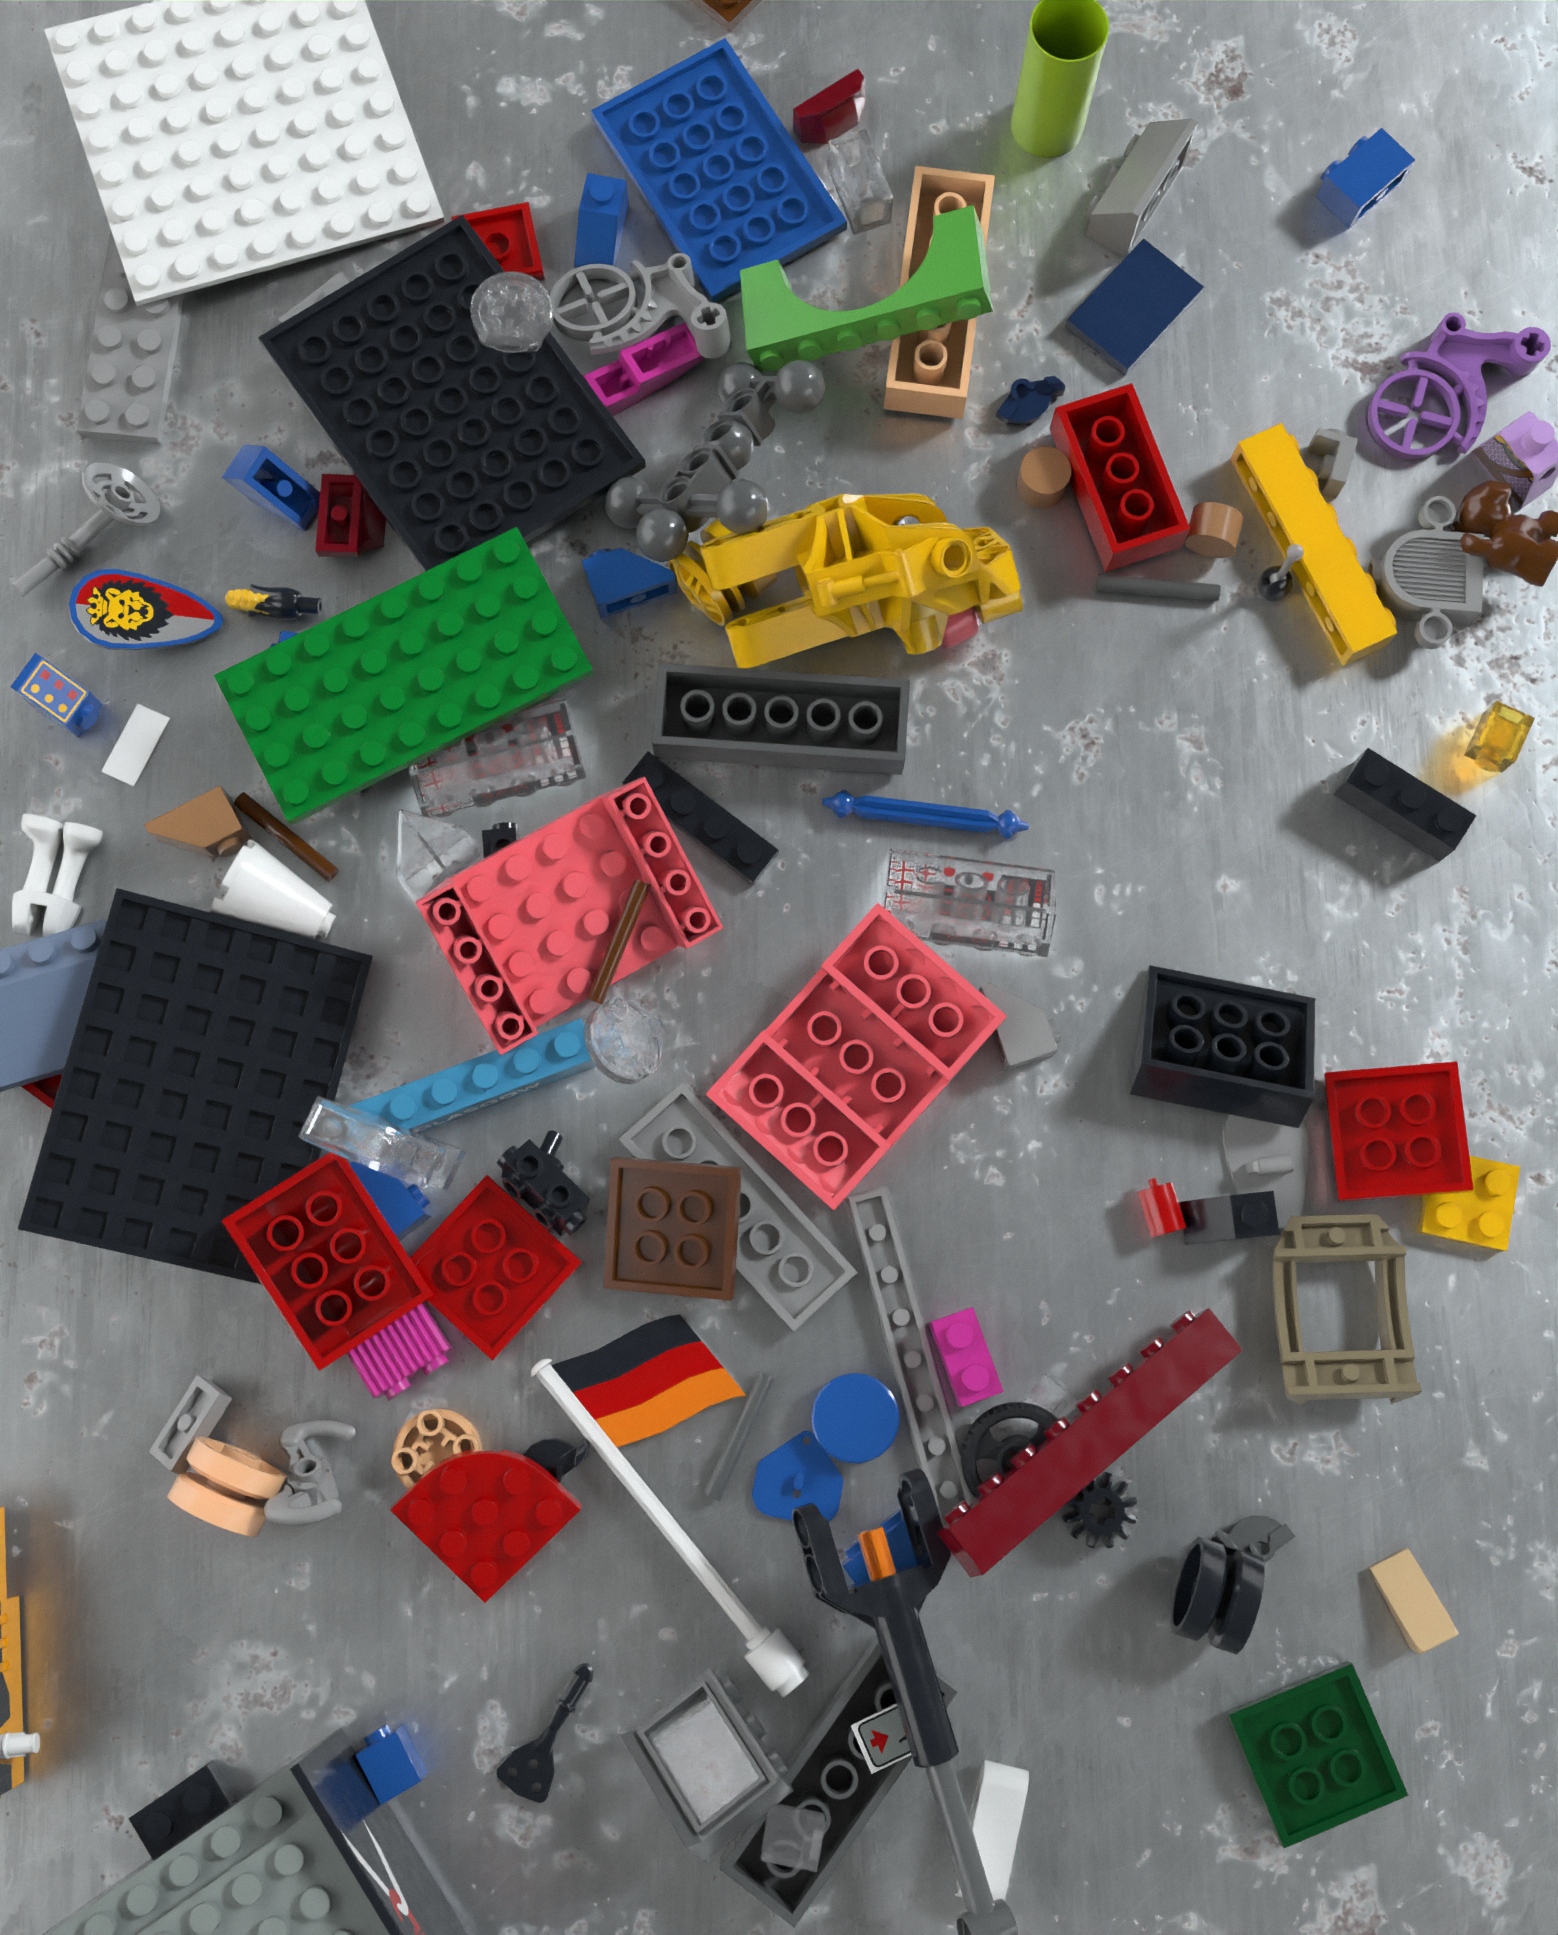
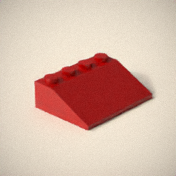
(327, 1258)

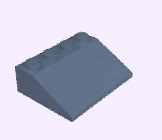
(42, 1001)

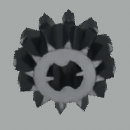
(1105, 1524)

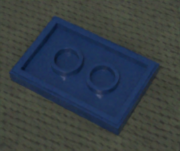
(1134, 306)

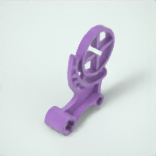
(1458, 357)

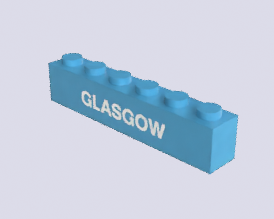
(484, 1080)

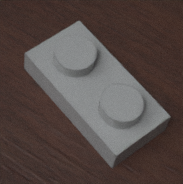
(193, 1417)

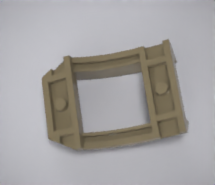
(1344, 1373)

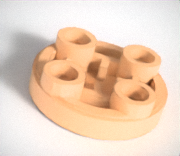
(430, 1439)

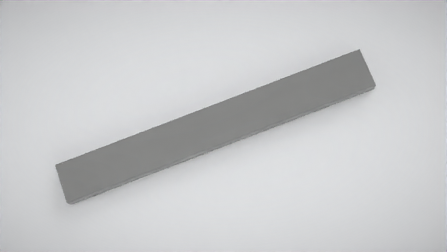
(908, 1346)

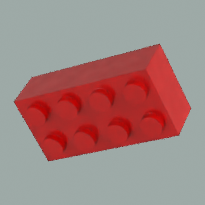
(1119, 477)

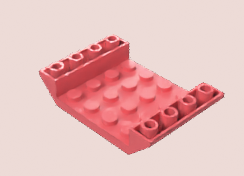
(541, 911)

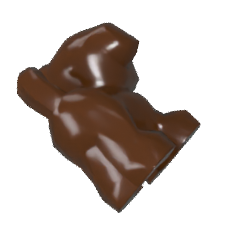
(1516, 541)

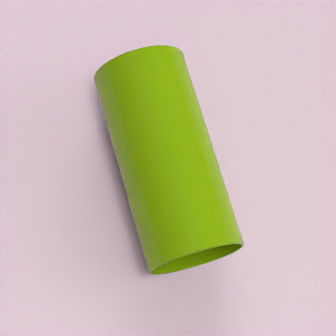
(1058, 75)

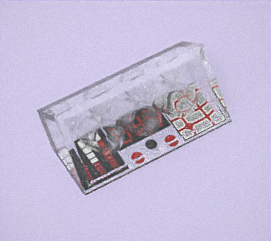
(502, 761)
(972, 902)

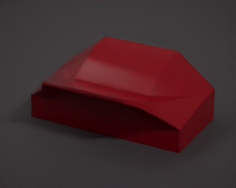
(831, 110)
(347, 518)

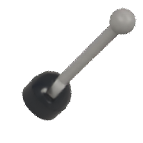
(1279, 576)

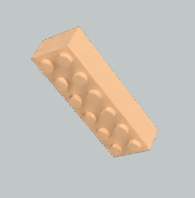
(933, 366)

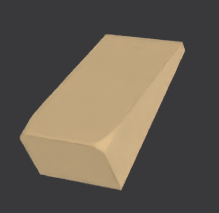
(1413, 1602)

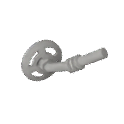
(111, 505)

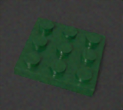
(1316, 1754)

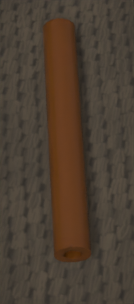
(286, 837)
(618, 941)

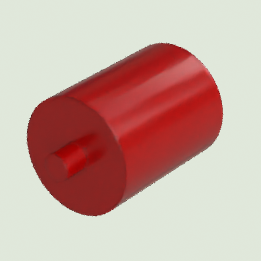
(1161, 1208)

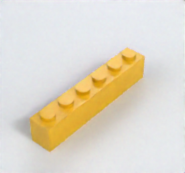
(1329, 570)

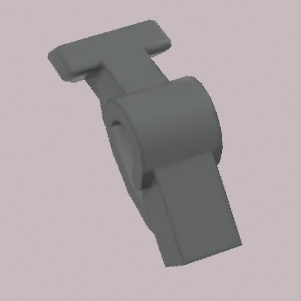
(1255, 1536)

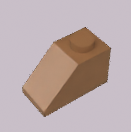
(203, 825)

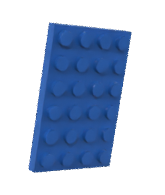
(718, 168)

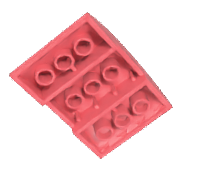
(856, 1056)

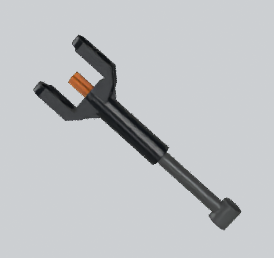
(891, 1606)

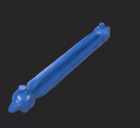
(925, 814)

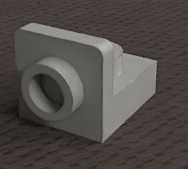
(1338, 455)

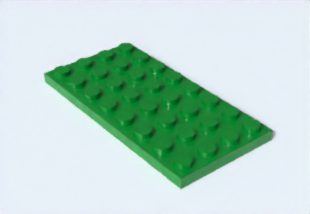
(403, 675)

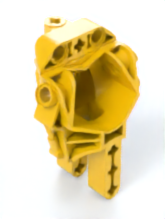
(863, 574)

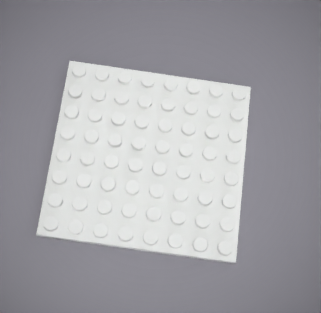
(240, 136)

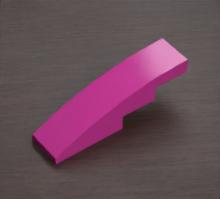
(645, 368)

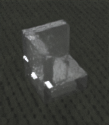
(793, 1837)

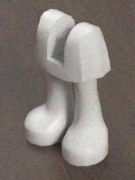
(47, 838)

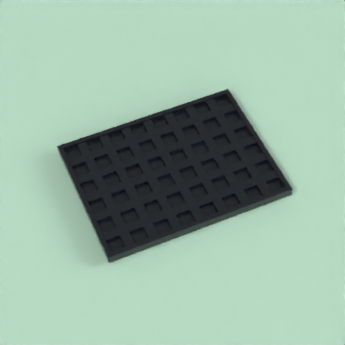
(190, 1081)

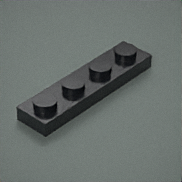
(705, 820)

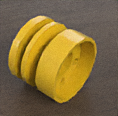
(696, 585)

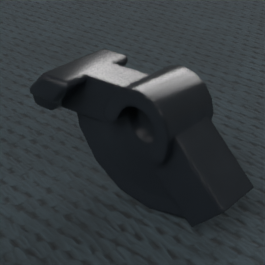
(558, 1455)

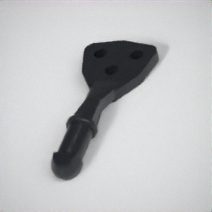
(542, 1747)

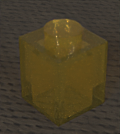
(1499, 737)

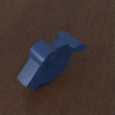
(1029, 400)

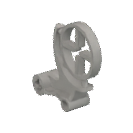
(668, 292)

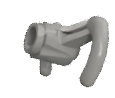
(310, 1484)

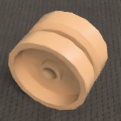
(226, 1486)

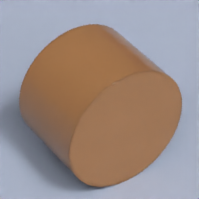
(1043, 476)
(1214, 530)

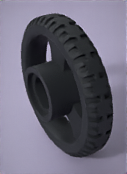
(981, 1444)

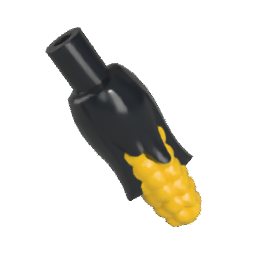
(273, 602)

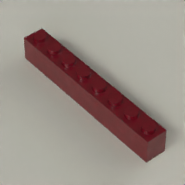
(1088, 1442)

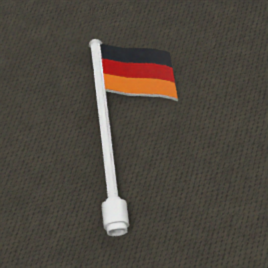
(641, 1390)

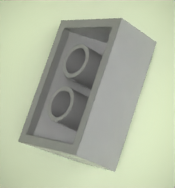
(1139, 184)

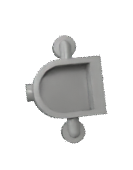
(1430, 577)

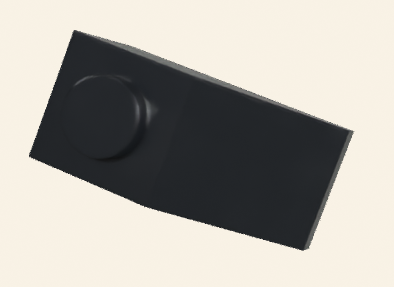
(1230, 1217)

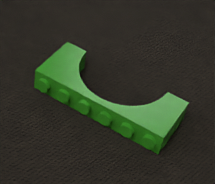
(943, 290)

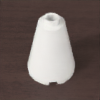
(272, 896)

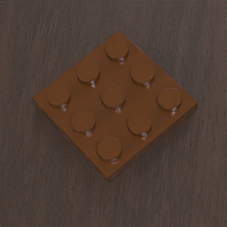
(672, 1228)

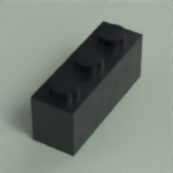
(1404, 805)

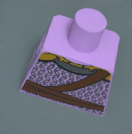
(1523, 457)

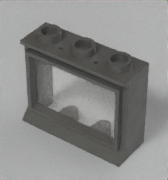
(709, 1764)

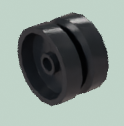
(1217, 1595)

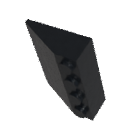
(1225, 1047)

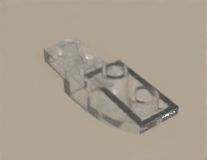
(381, 1144)

